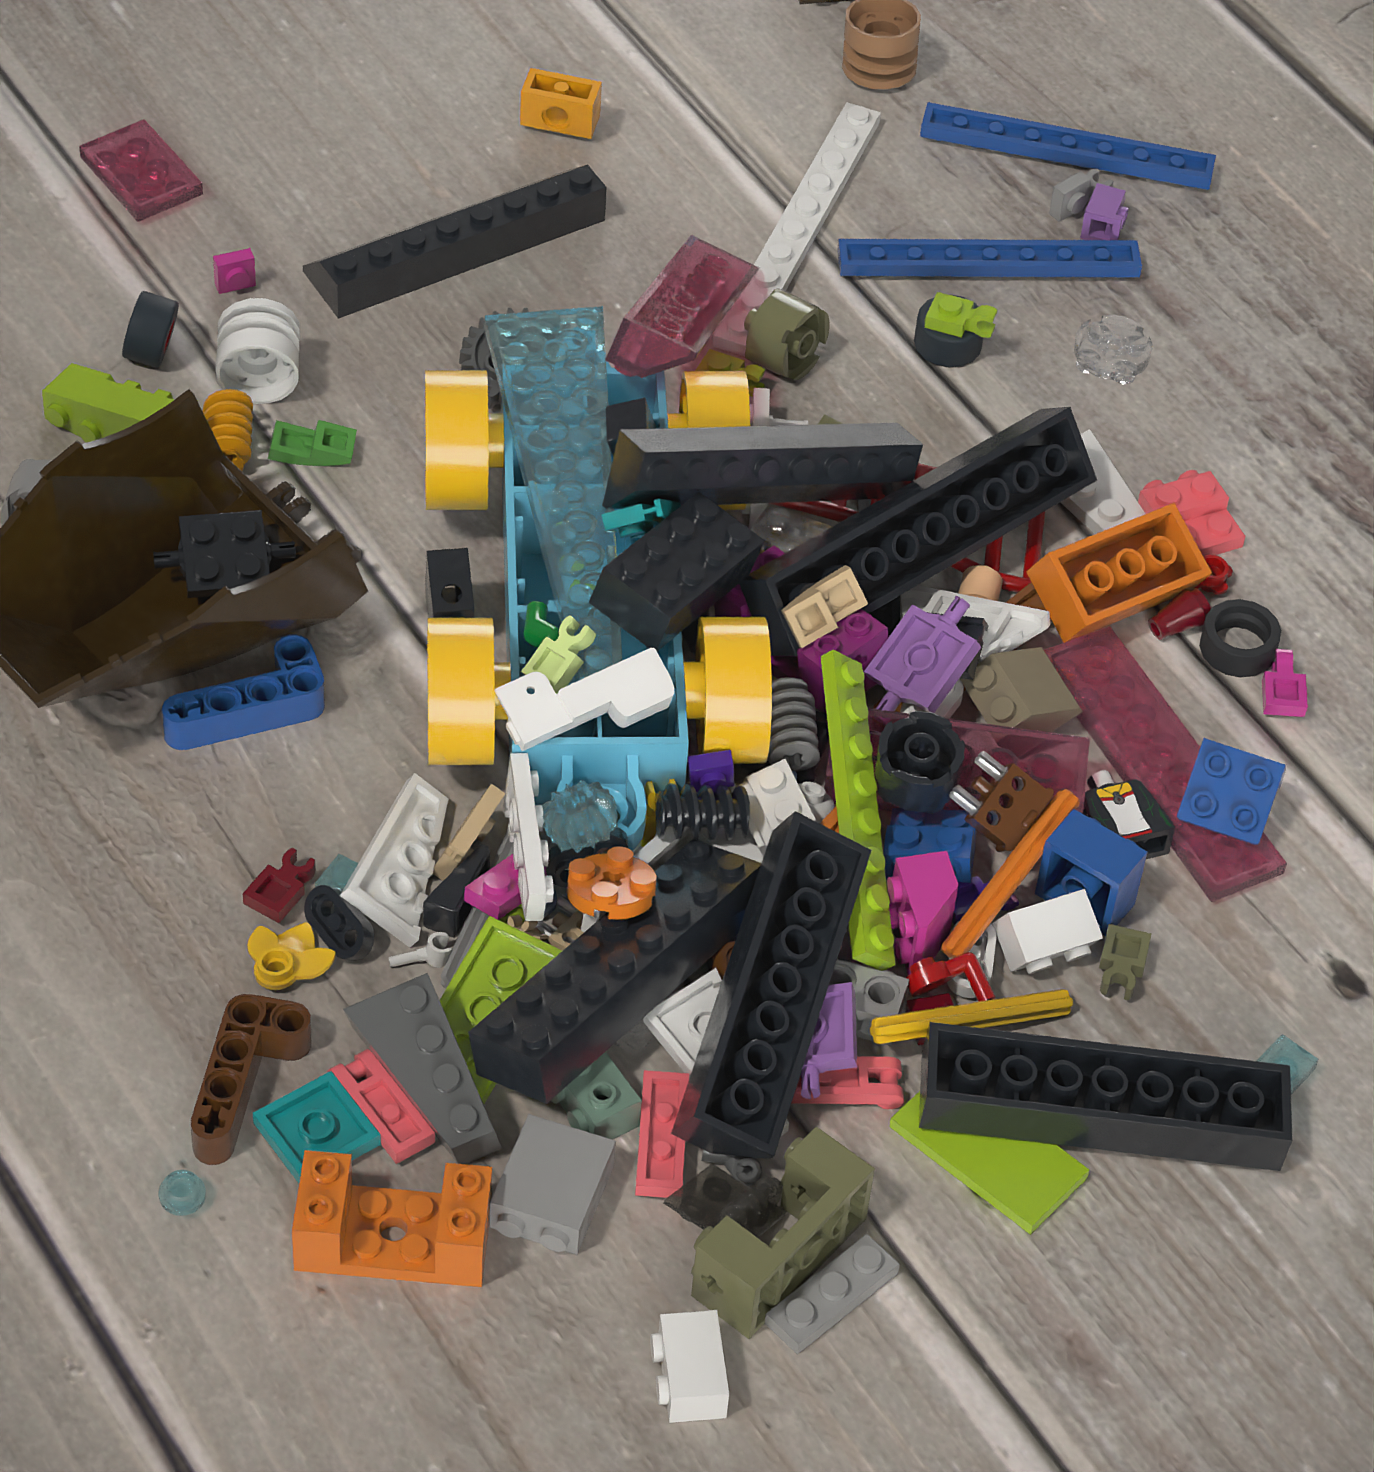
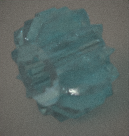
(580, 816)

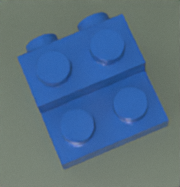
(924, 833)

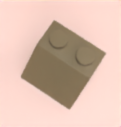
(1021, 691)

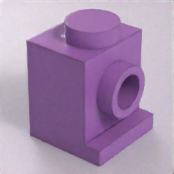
(1104, 214)

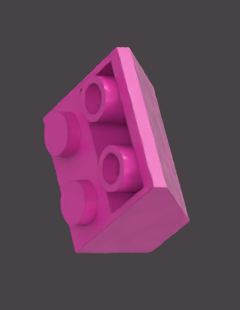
(921, 905)

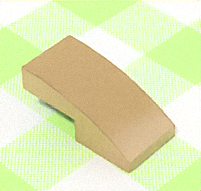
(824, 604)

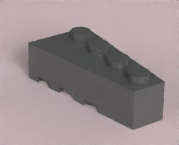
(419, 1051)

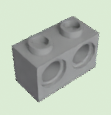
(871, 989)

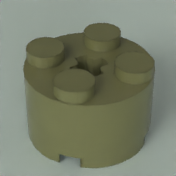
(785, 334)

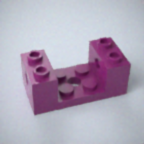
(856, 637)

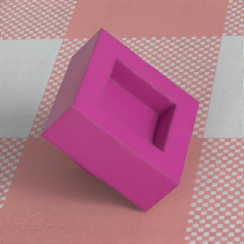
(234, 271)

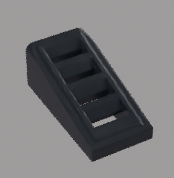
(445, 906)

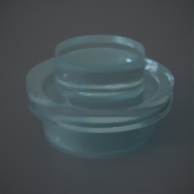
(182, 1193)

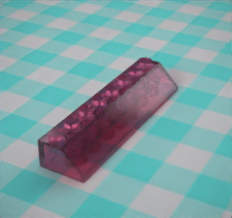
(680, 309)

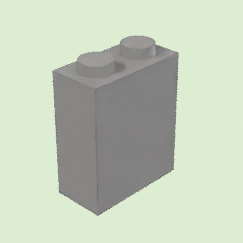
(552, 1184)

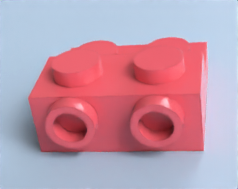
(1202, 507)

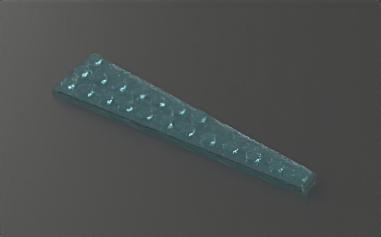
(555, 405)

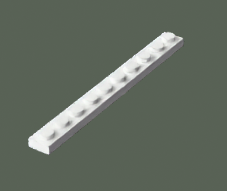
(801, 219)

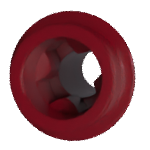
(1180, 614)

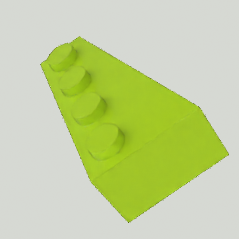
(96, 405)

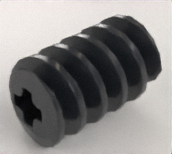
(702, 810)

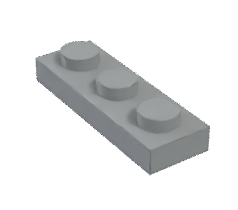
(831, 1293)

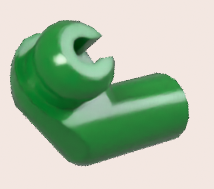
(536, 624)

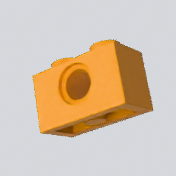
(560, 103)

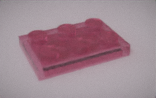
(141, 170)

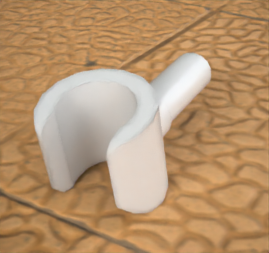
(432, 953)

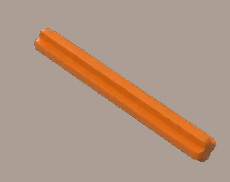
(1009, 876)

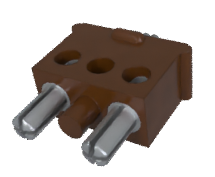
(1019, 807)

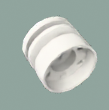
(258, 349)

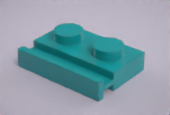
(638, 519)

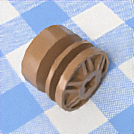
(881, 43)

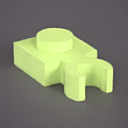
(559, 658)

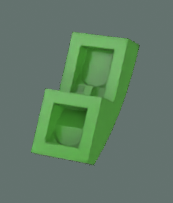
(324, 446)

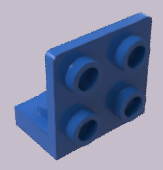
(1231, 791)

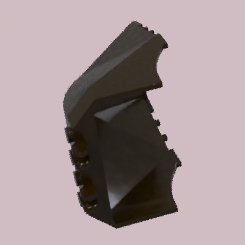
(81, 578)

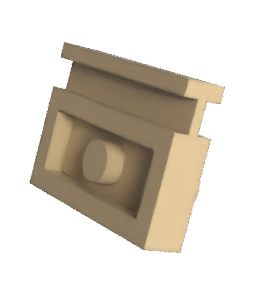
(475, 826)

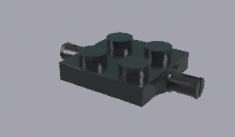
(222, 551)

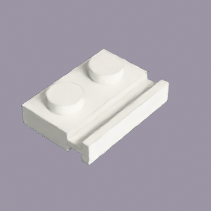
(772, 799)

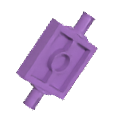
(923, 658)
(833, 1038)

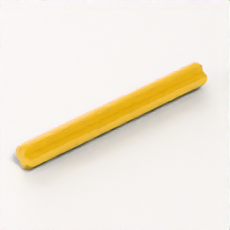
(975, 1014)

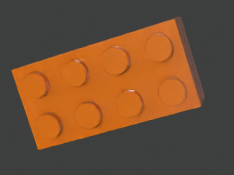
(1118, 572)

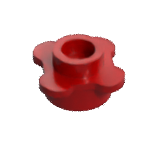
(1220, 572)

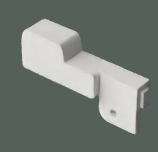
(624, 691)

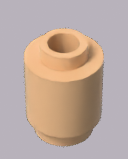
(981, 582)

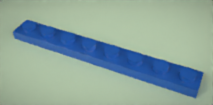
(1068, 145)
(989, 258)

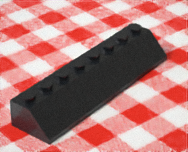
(459, 241)
(761, 464)
(772, 991)

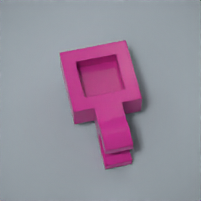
(1283, 690)

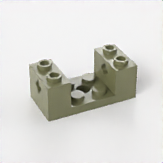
(744, 1276)

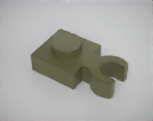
(1123, 958)

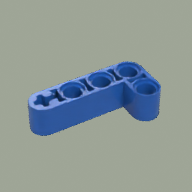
(249, 704)

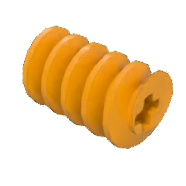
(231, 423)

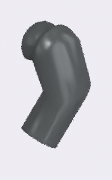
(744, 1169)

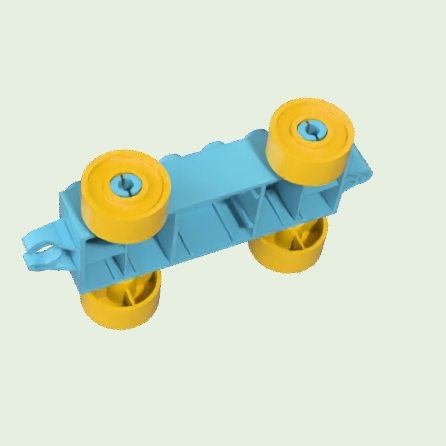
(722, 690)

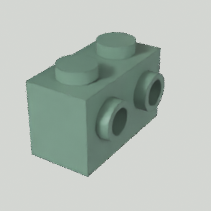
(601, 1100)

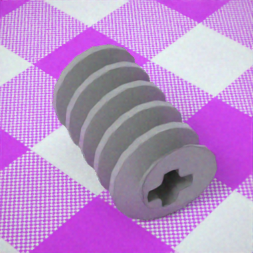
(793, 725)

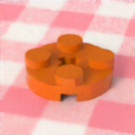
(611, 884)

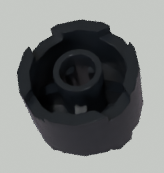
(919, 762)

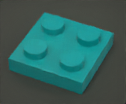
(316, 1119)

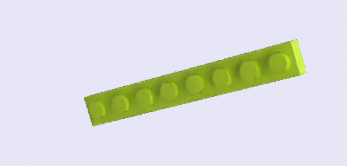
(857, 805)

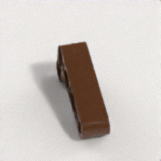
(263, 1036)

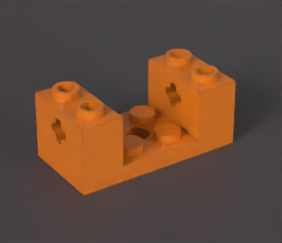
(342, 1224)

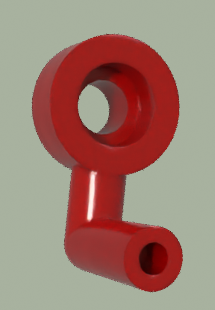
(929, 975)

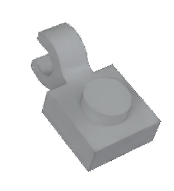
(1073, 193)

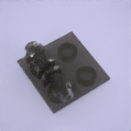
(717, 1194)

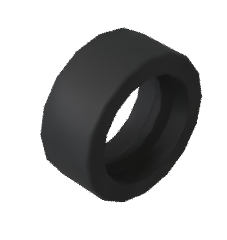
(1235, 660)

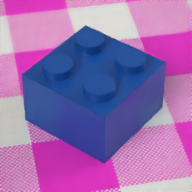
(1094, 859)

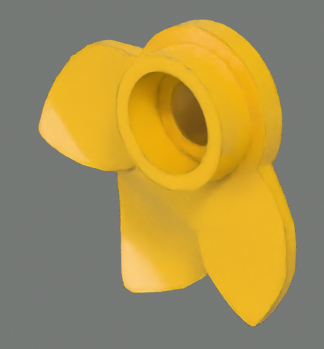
(289, 953)

